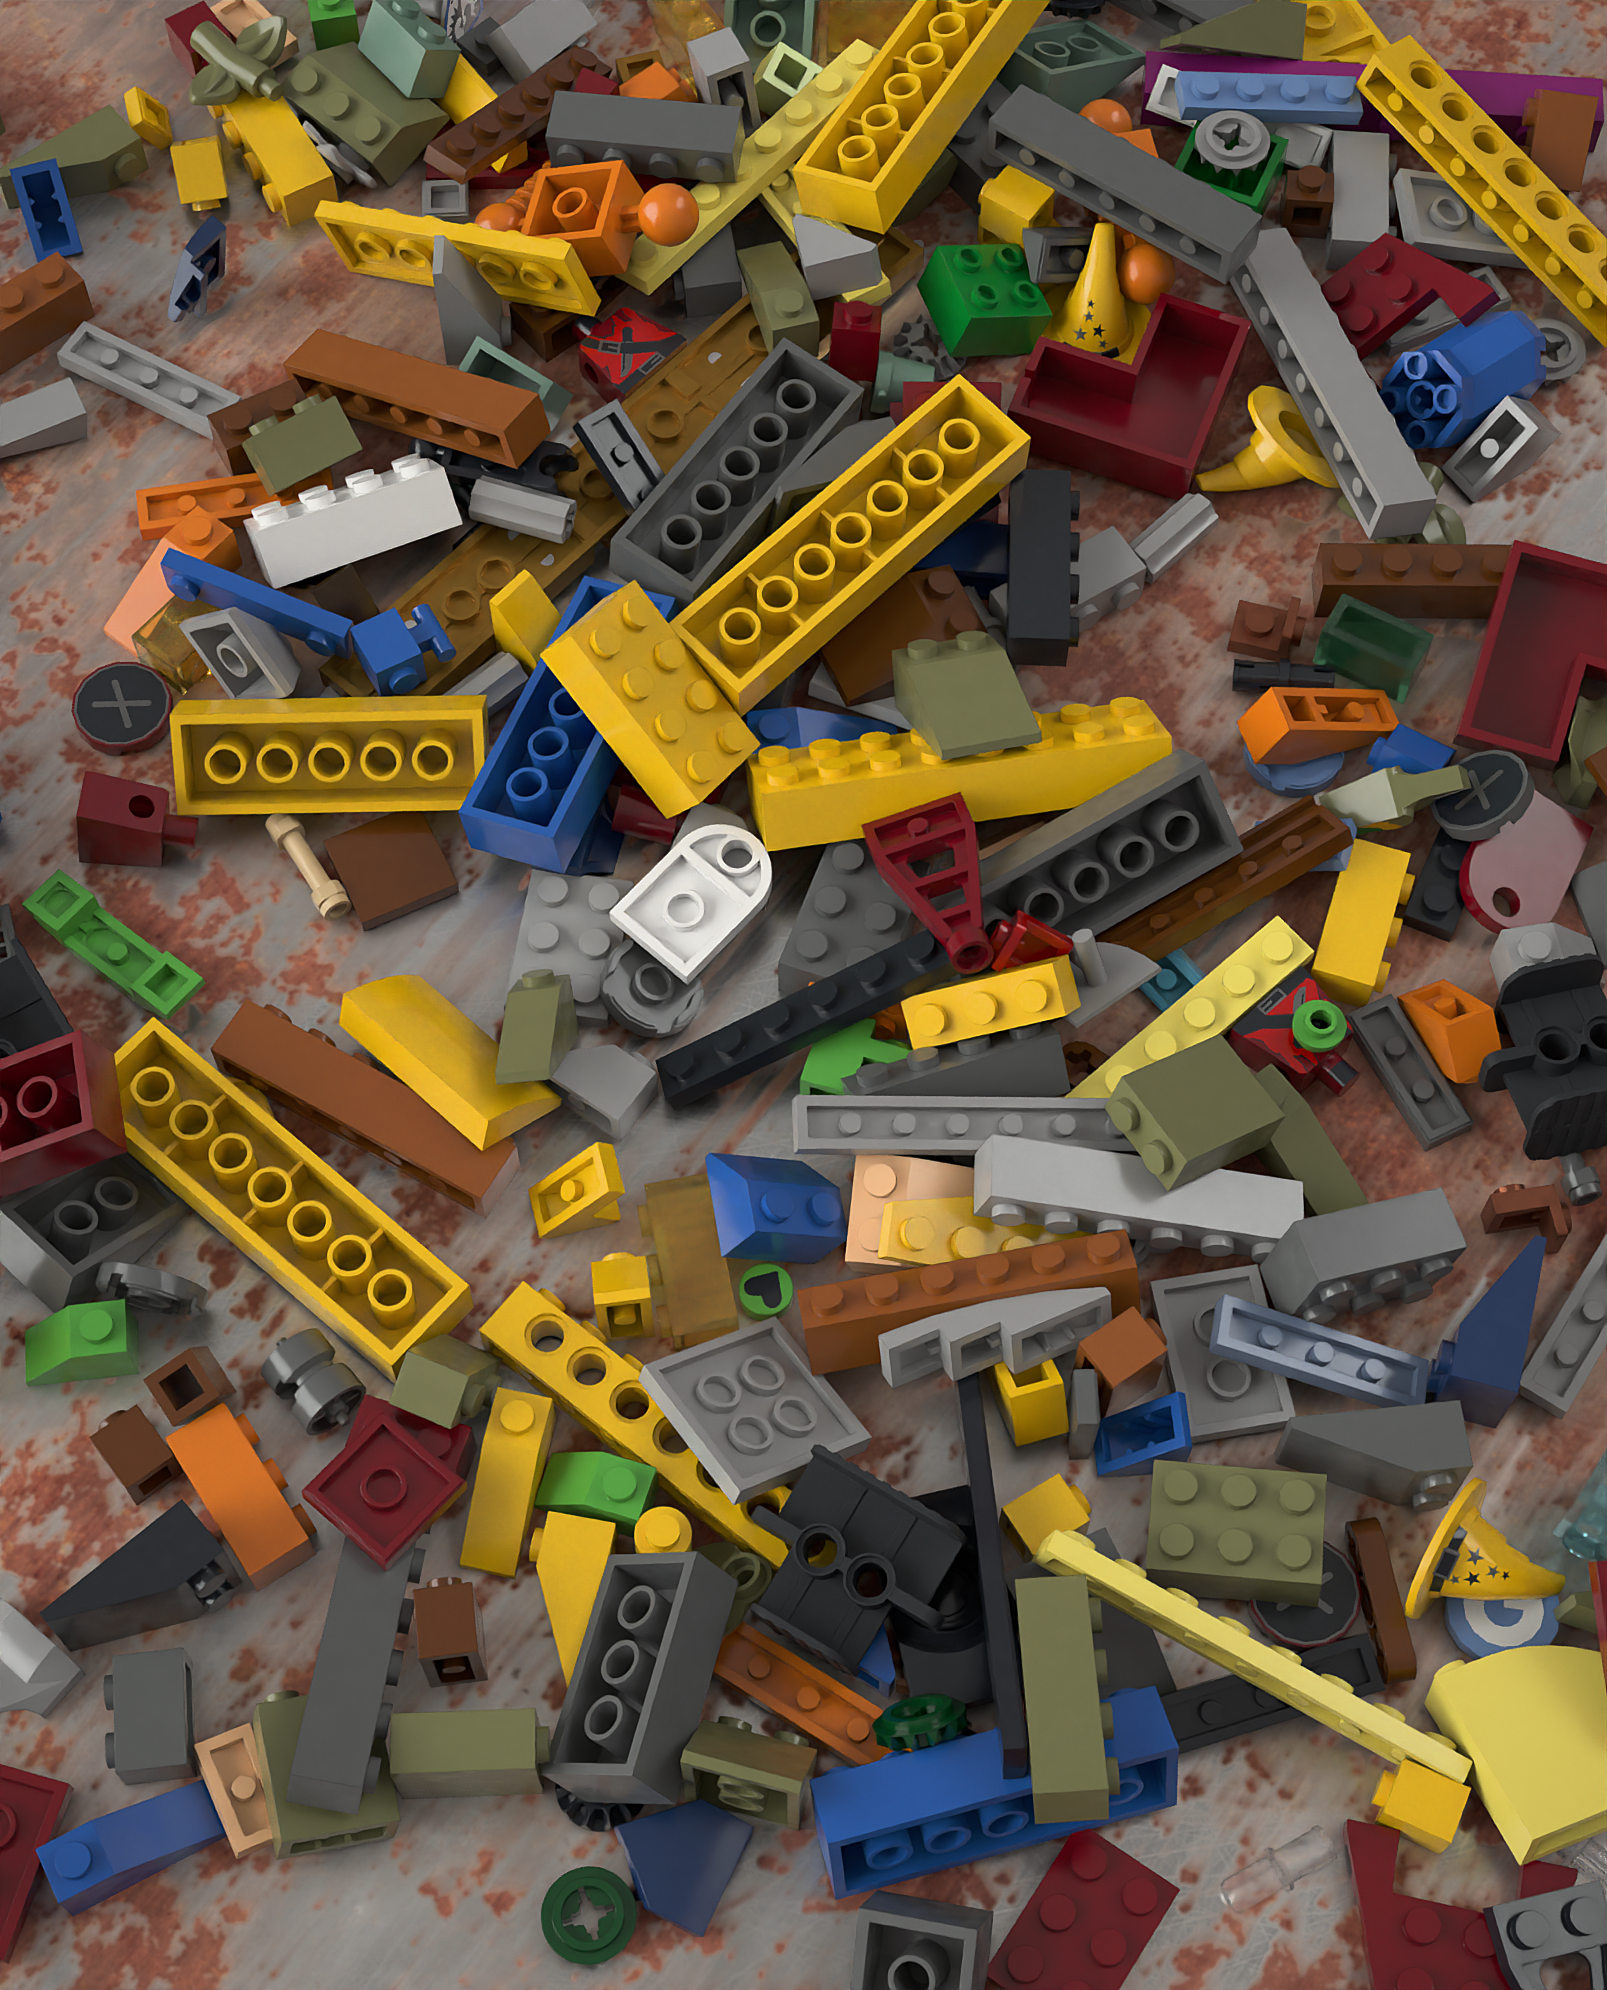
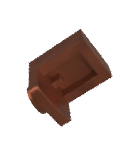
(1522, 1207)

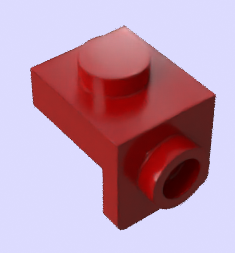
(1026, 942)

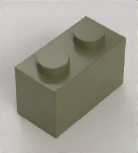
(301, 444)
(446, 1381)

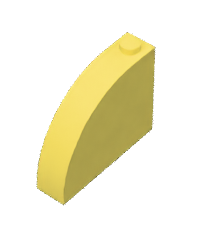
(1535, 1741)

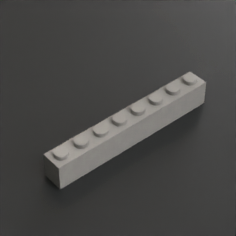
(1333, 389)

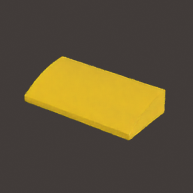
(442, 1057)

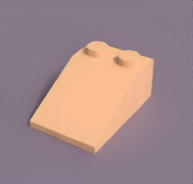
(889, 1179)

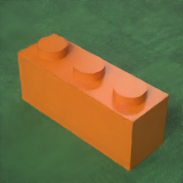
(243, 1494)

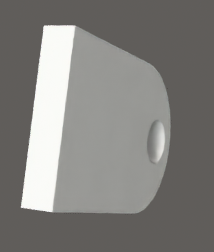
(696, 901)

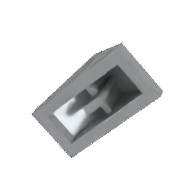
(834, 259)

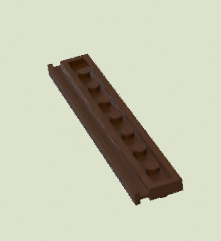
(1271, 859)

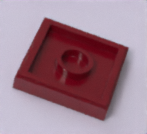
(384, 1490)

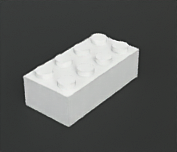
(351, 521)

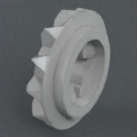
(1221, 129)
(910, 346)
(1568, 347)

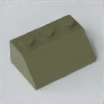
(361, 107)

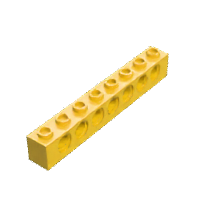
(1492, 177)
(533, 1315)

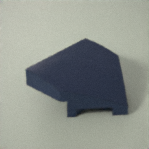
(198, 270)
(683, 1860)

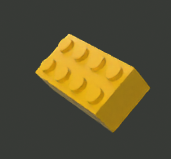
(650, 700)

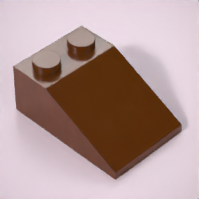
(914, 608)

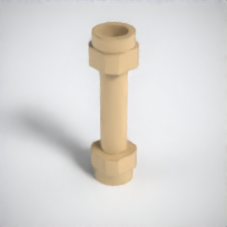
(327, 894)

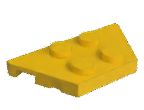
(1340, 32)

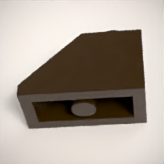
(337, 592)

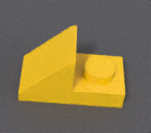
(579, 1193)

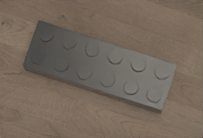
(725, 484)
(1109, 853)

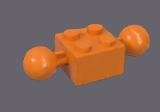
(598, 213)
(1140, 266)

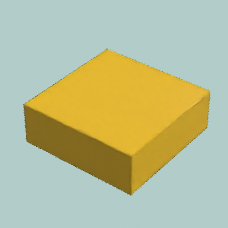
(148, 118)

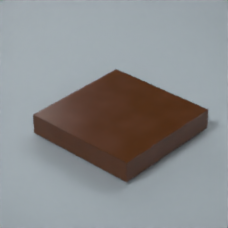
(390, 867)

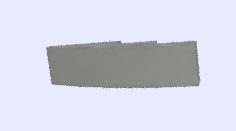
(1010, 1329)

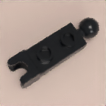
(535, 472)

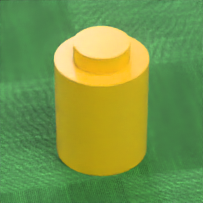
(663, 1531)

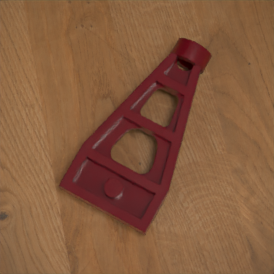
(923, 833)

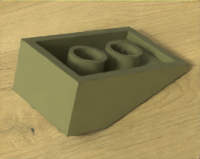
(962, 695)
(749, 1771)

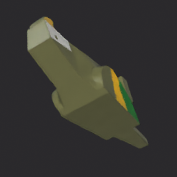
(1392, 796)

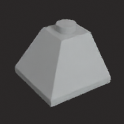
(244, 654)

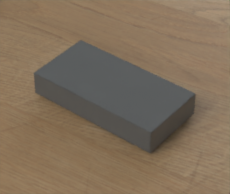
(1082, 1414)

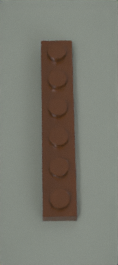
(508, 118)

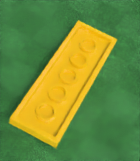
(513, 264)

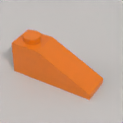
(195, 535)
(1311, 723)

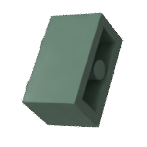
(409, 48)

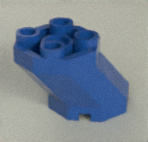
(1462, 377)

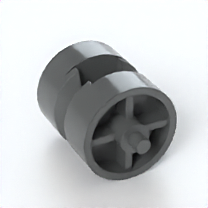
(321, 1390)

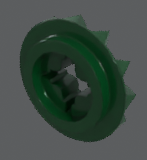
(919, 1722)
(562, 1904)

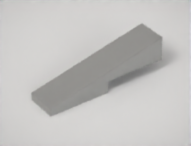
(42, 419)

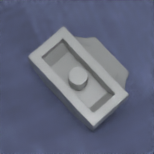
(32, 1668)

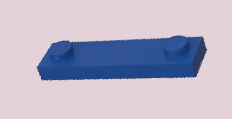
(197, 579)

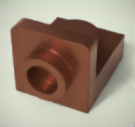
(1266, 630)

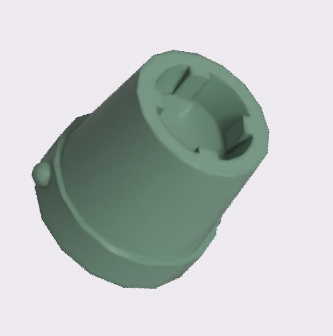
(889, 379)

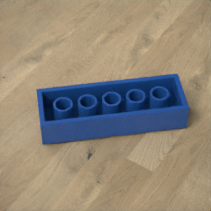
(546, 763)
(955, 1808)

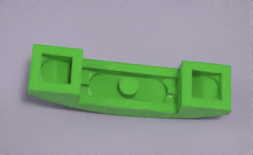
(110, 948)

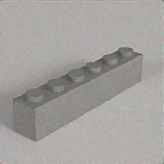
(1113, 1191)

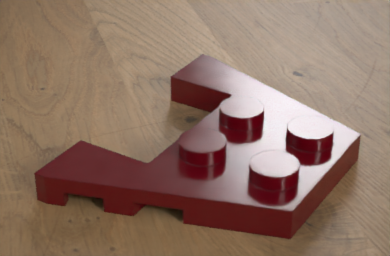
(1392, 286)
(1421, 1941)

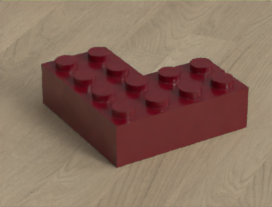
(1139, 419)
(1534, 652)

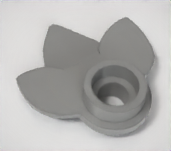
(344, 161)

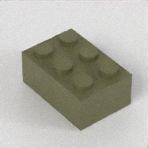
(1237, 1532)

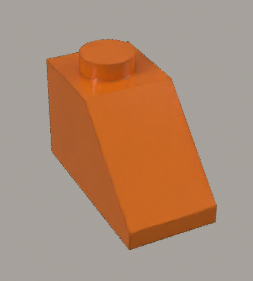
(1452, 1027)

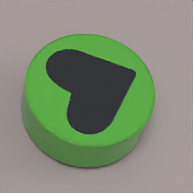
(765, 1291)

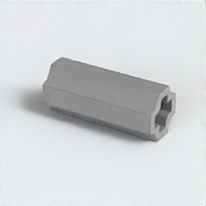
(522, 509)
(1174, 534)
(498, 678)

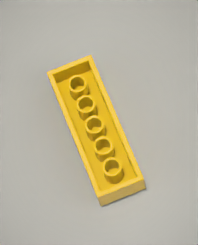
(327, 754)

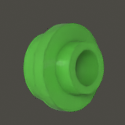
(1319, 1039)

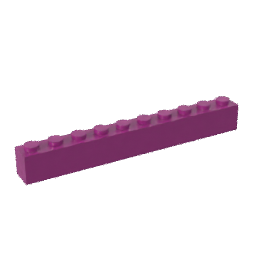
(1496, 93)

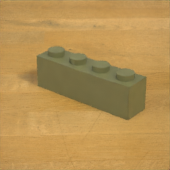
(1062, 1699)

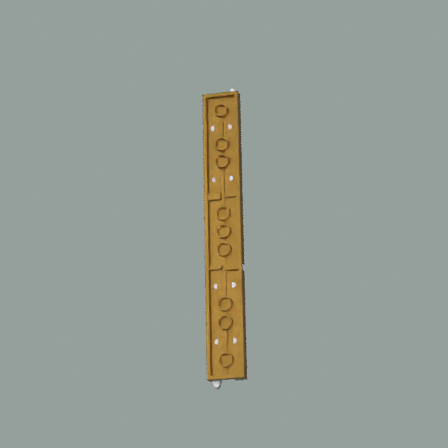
(668, 416)

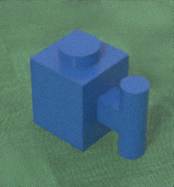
(394, 653)
(1411, 751)

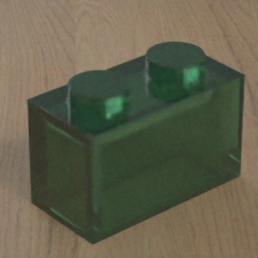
(1373, 648)

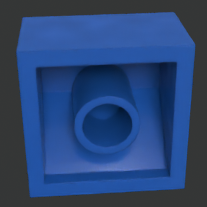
(774, 1209)

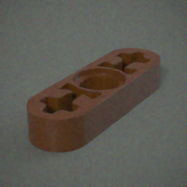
(1381, 1601)

